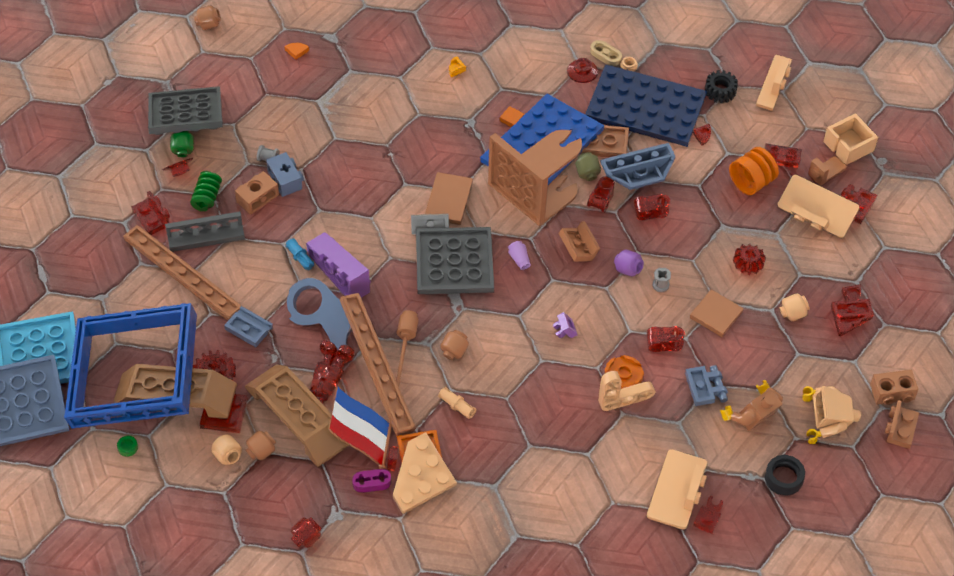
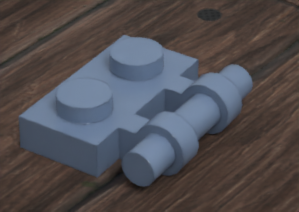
(701, 388)

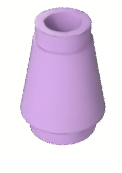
(519, 253)

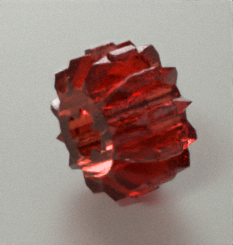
(749, 259)

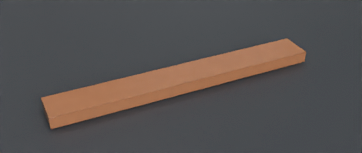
(182, 272)
(377, 364)

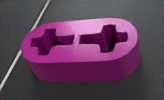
(371, 480)

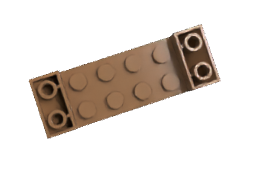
(208, 387)
(298, 411)

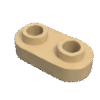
(607, 53)

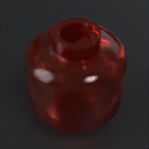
(305, 532)

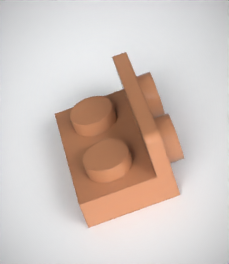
(902, 426)

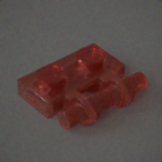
(863, 198)

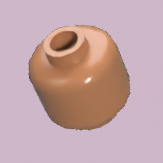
(207, 17)
(454, 345)
(260, 445)

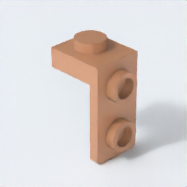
(825, 171)

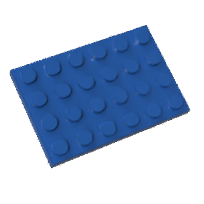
(544, 118)

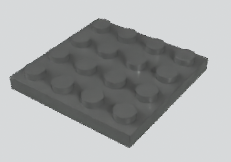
(184, 110)
(454, 260)

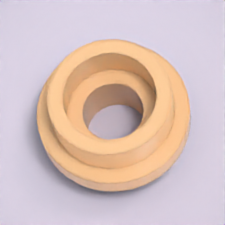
(629, 63)

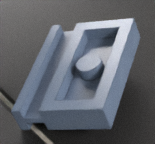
(248, 326)

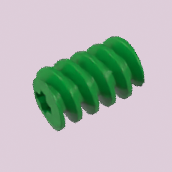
(205, 191)

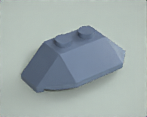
(640, 167)

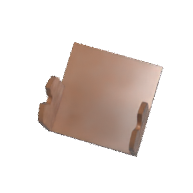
(525, 176)

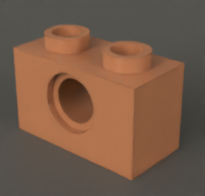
(256, 192)

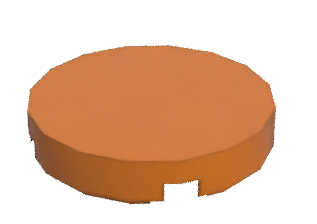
(628, 370)

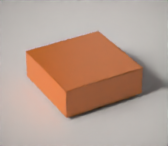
(511, 116)

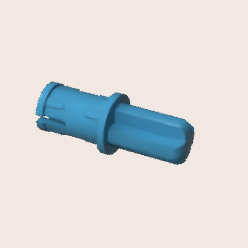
(299, 254)

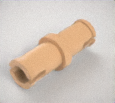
(457, 402)

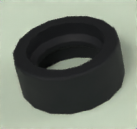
(789, 462)

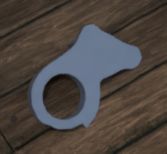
(329, 314)

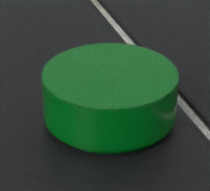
(127, 446)

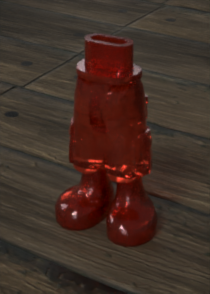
(327, 375)

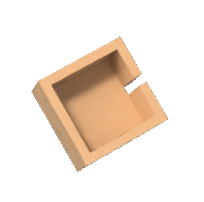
(850, 139)

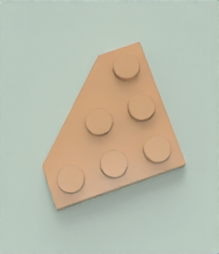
(421, 474)

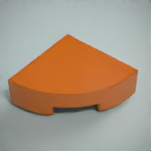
(296, 50)

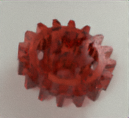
(212, 361)

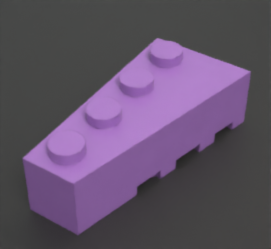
(339, 265)

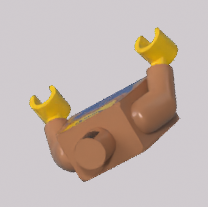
(758, 409)

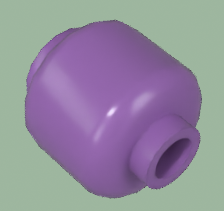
(628, 263)

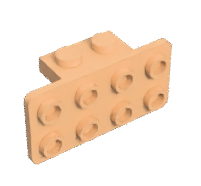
(818, 206)
(677, 489)

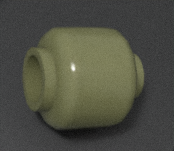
(588, 166)

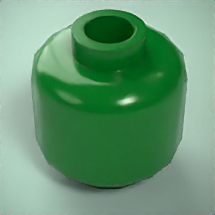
(182, 144)

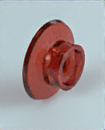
(582, 70)
(179, 168)

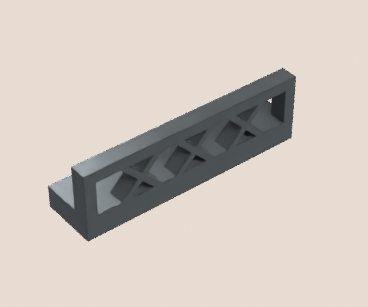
(205, 234)

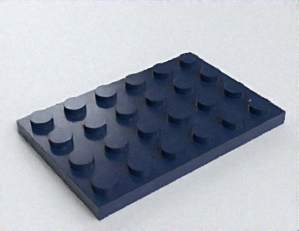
(646, 105)

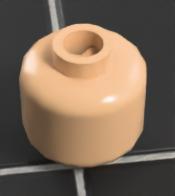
(794, 307)
(226, 449)

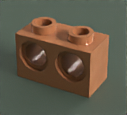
(894, 384)

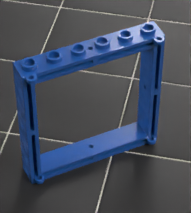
(89, 326)

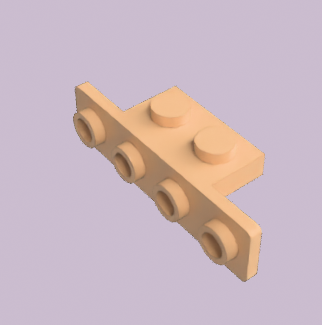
(774, 82)

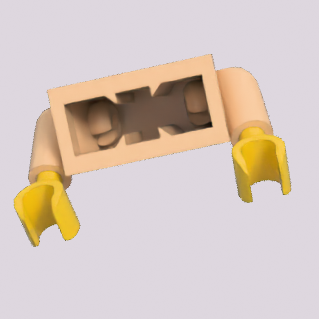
(832, 411)

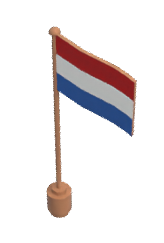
(359, 424)

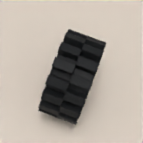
(721, 79)

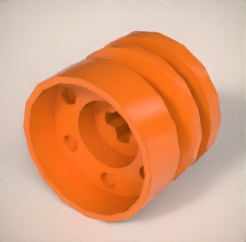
(753, 170)

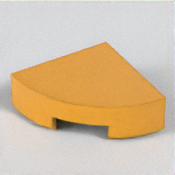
(456, 67)

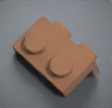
(580, 242)

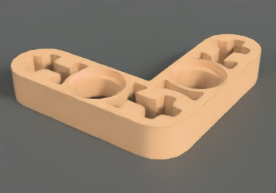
(613, 397)

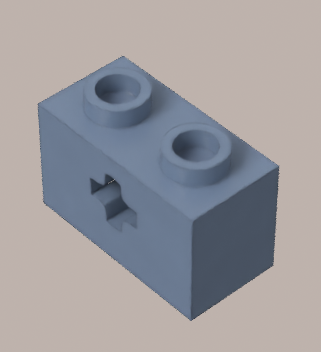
(284, 173)

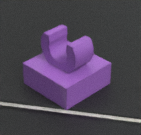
(566, 325)

